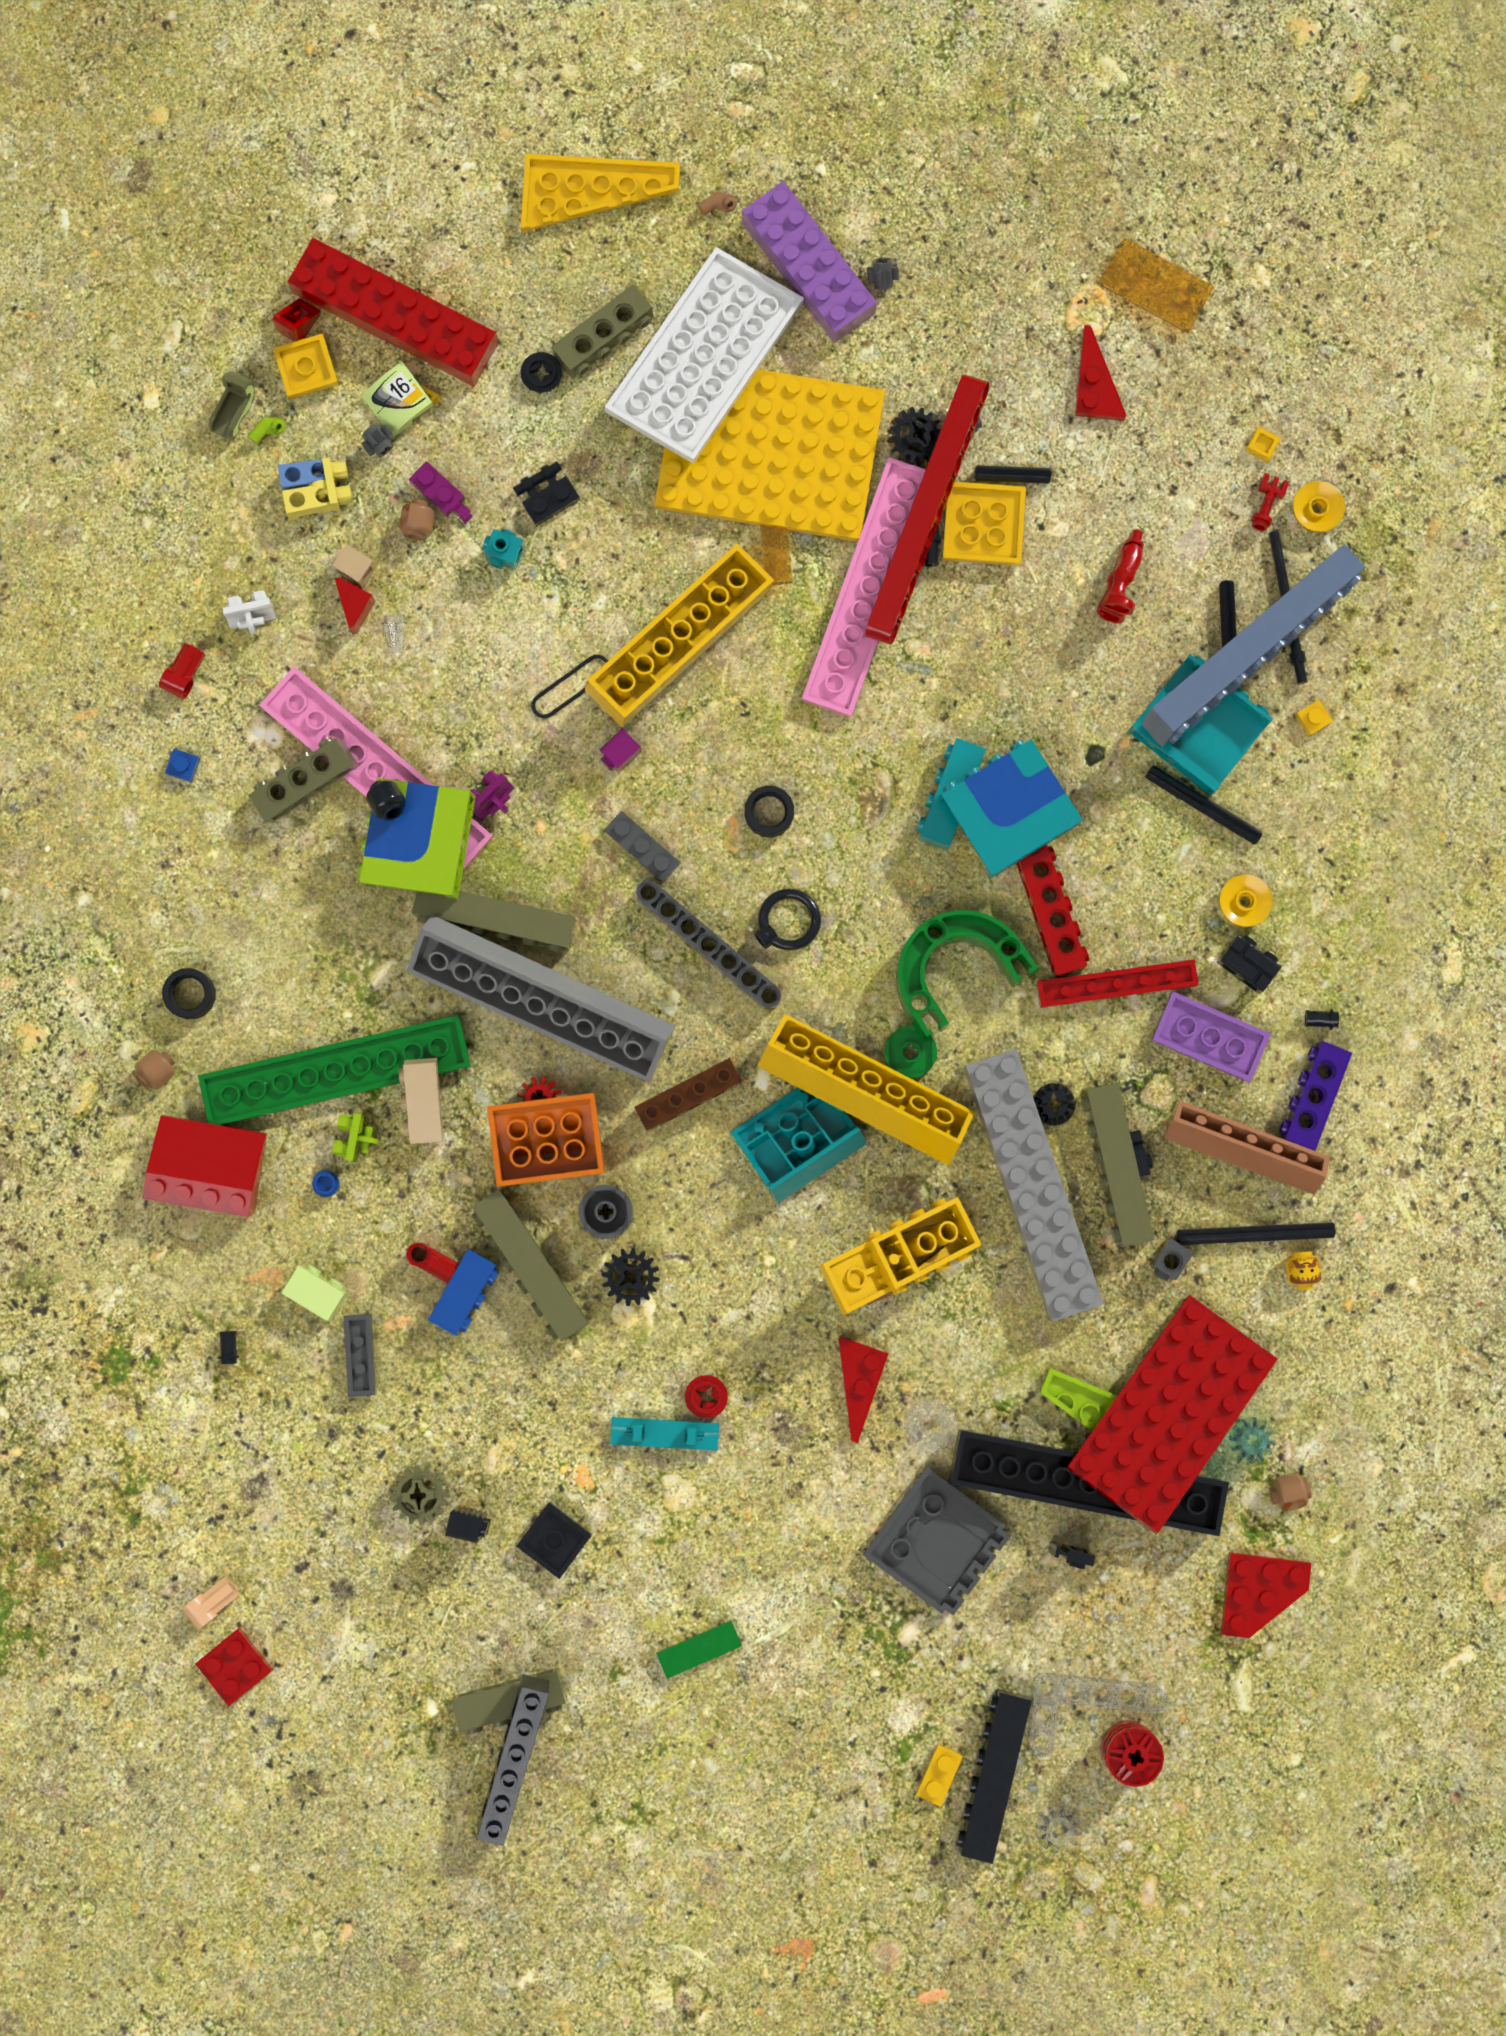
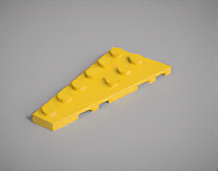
(576, 187)

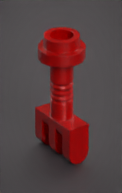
(1261, 520)

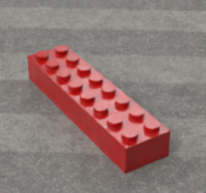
(393, 312)

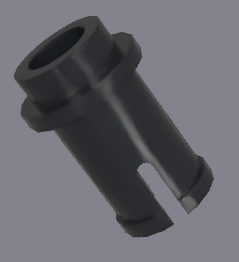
(1322, 1019)
(228, 1348)

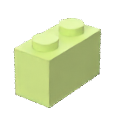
(315, 1292)

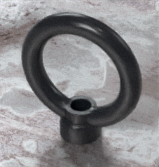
(767, 936)

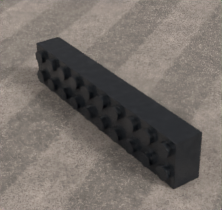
(1042, 1475)

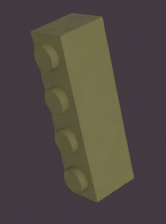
(495, 1702)

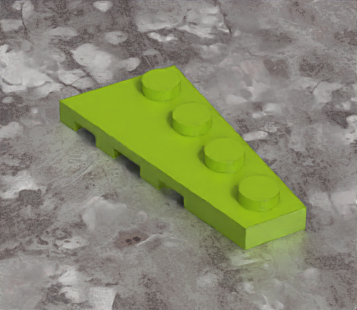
(1076, 1397)

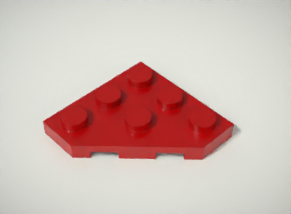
(1260, 1590)

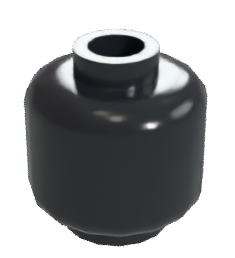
(386, 800)

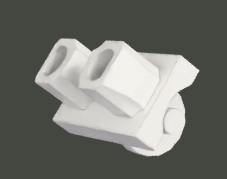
(249, 614)

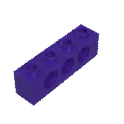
(1336, 1061)

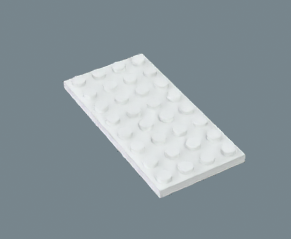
(704, 355)

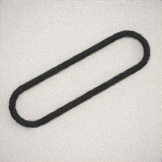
(559, 681)

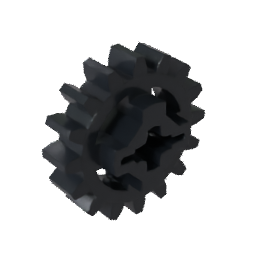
(921, 445)
(623, 1267)

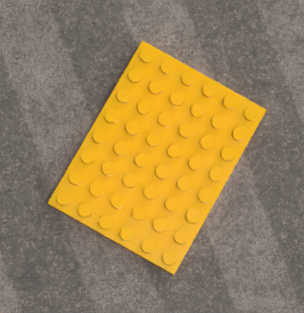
(783, 457)

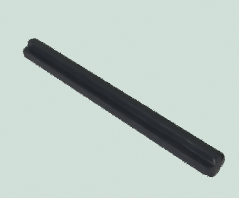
(1255, 1233)

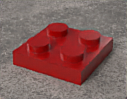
(234, 1666)

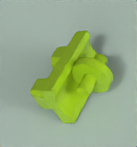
(350, 1149)

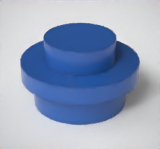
(325, 1183)

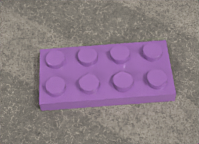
(1210, 1037)

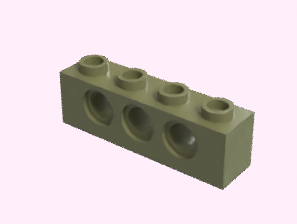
(628, 302)
(340, 764)

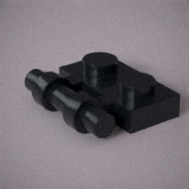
(550, 500)

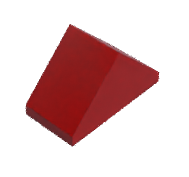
(296, 319)
(355, 603)

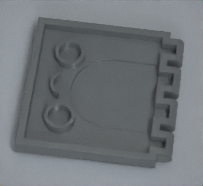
(937, 1542)

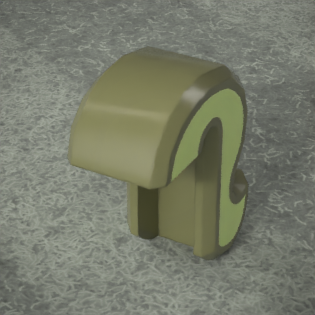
(232, 405)

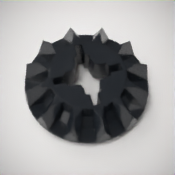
(533, 364)
(1063, 1112)

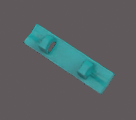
(664, 1433)

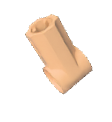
(207, 1605)

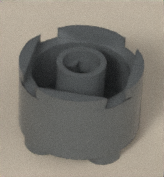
(618, 1221)

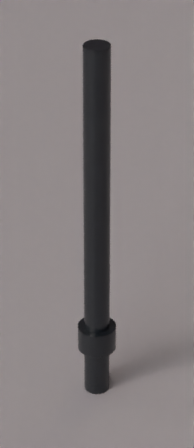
(1297, 656)

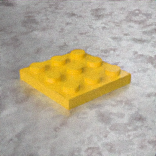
(984, 524)

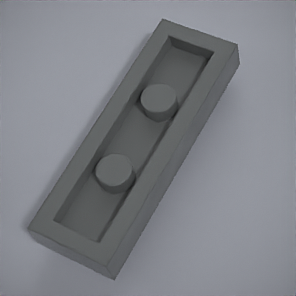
(642, 847)
(359, 1355)

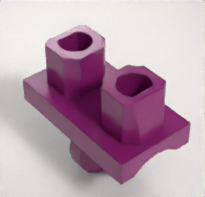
(493, 796)

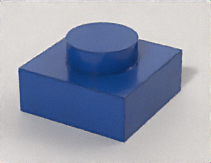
(182, 765)

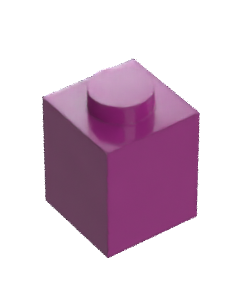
(619, 751)

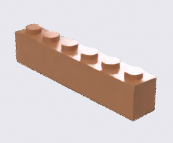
(1247, 1147)

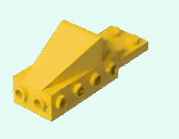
(901, 1255)

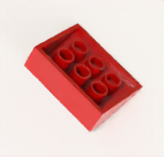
(205, 1166)

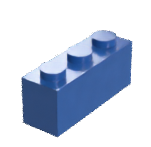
(464, 1293)

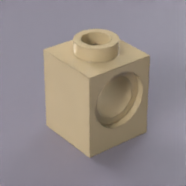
(353, 565)

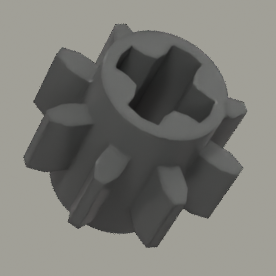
(883, 273)
(377, 440)

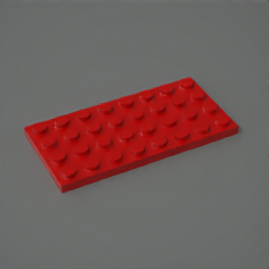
(1172, 1414)

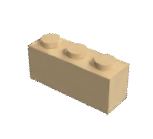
(421, 1100)

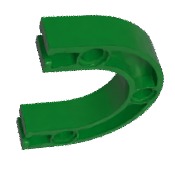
(954, 927)

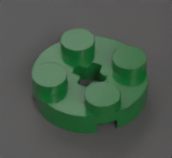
(897, 1061)

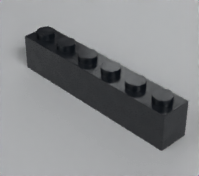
(994, 1775)

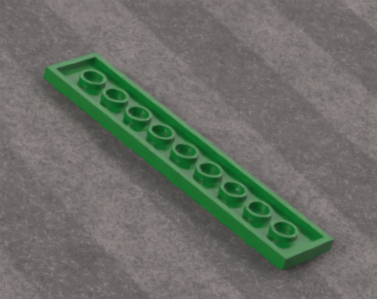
(330, 1071)

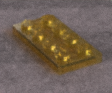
(1156, 285)

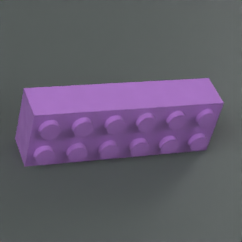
(808, 261)

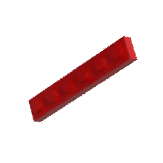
(1117, 983)

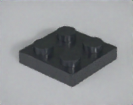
(554, 1540)

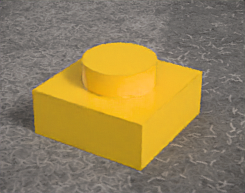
(1313, 718)

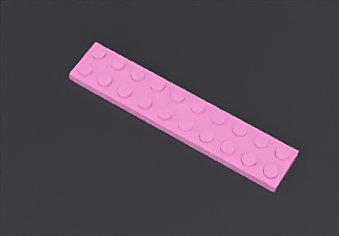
(845, 648)
(315, 717)

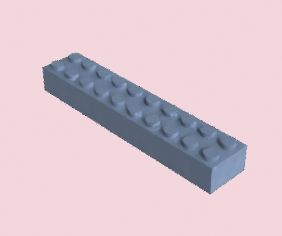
(1254, 646)

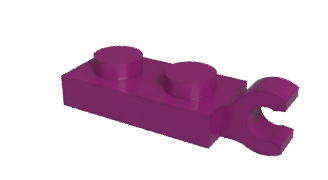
(440, 492)

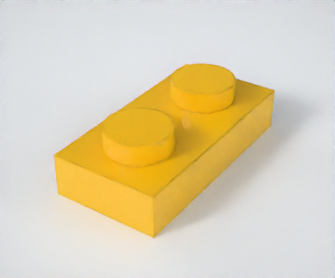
(939, 1774)

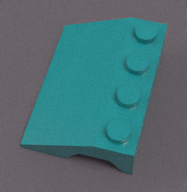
(796, 1141)

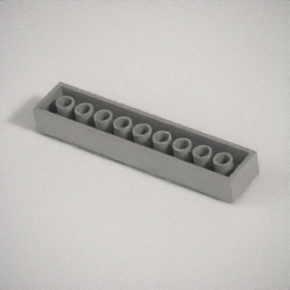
(540, 998)
(1033, 1185)

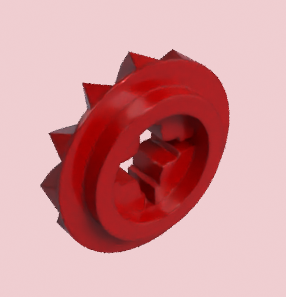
(708, 1409)

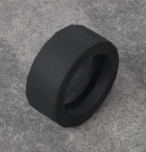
(772, 791)
(174, 979)

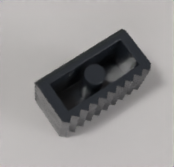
(468, 1524)

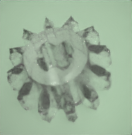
(1068, 1831)

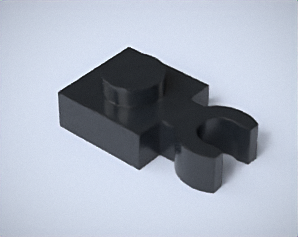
(1143, 1159)

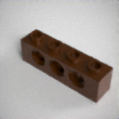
(688, 1095)

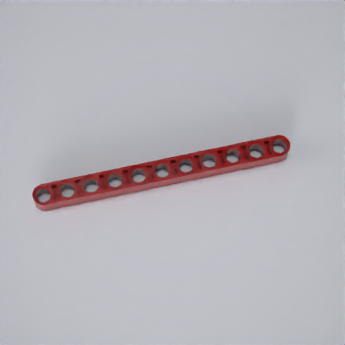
(927, 509)

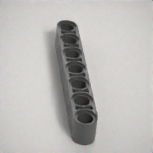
(702, 933)

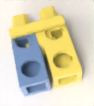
(312, 488)

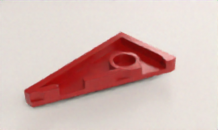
(1096, 389)
(861, 1375)

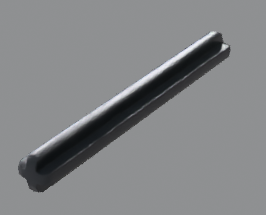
(1204, 804)

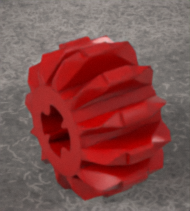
(539, 1088)

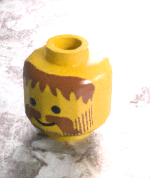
(1303, 1270)

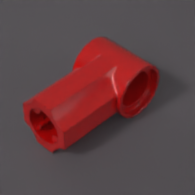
(179, 677)
(435, 1262)

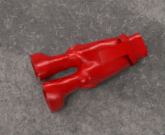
(1114, 602)

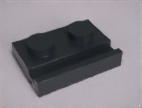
(1075, 1556)

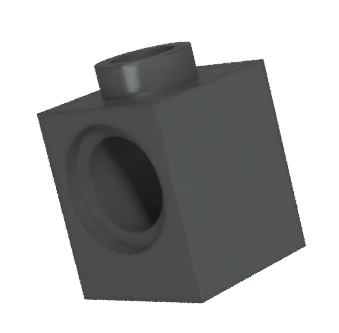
(1179, 1252)

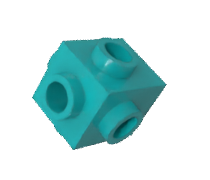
(503, 549)

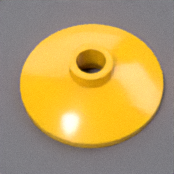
(1322, 495)
(1256, 893)

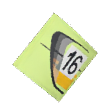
(397, 399)

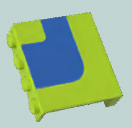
(423, 845)

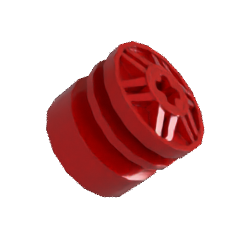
(1128, 1738)

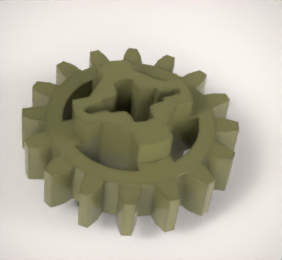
(407, 1496)

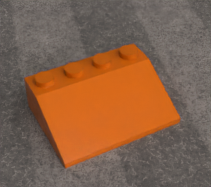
(546, 1139)

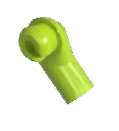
(267, 426)

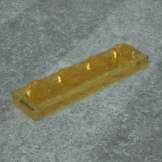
(776, 554)

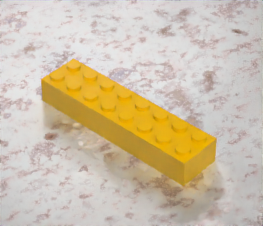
(679, 635)
(866, 1089)

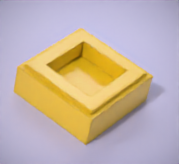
(1262, 444)

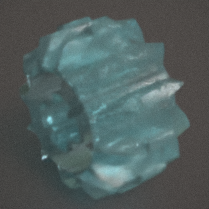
(1261, 1444)

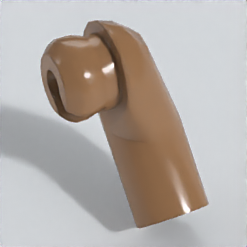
(717, 201)

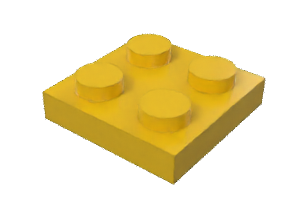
(305, 366)

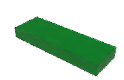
(699, 1649)

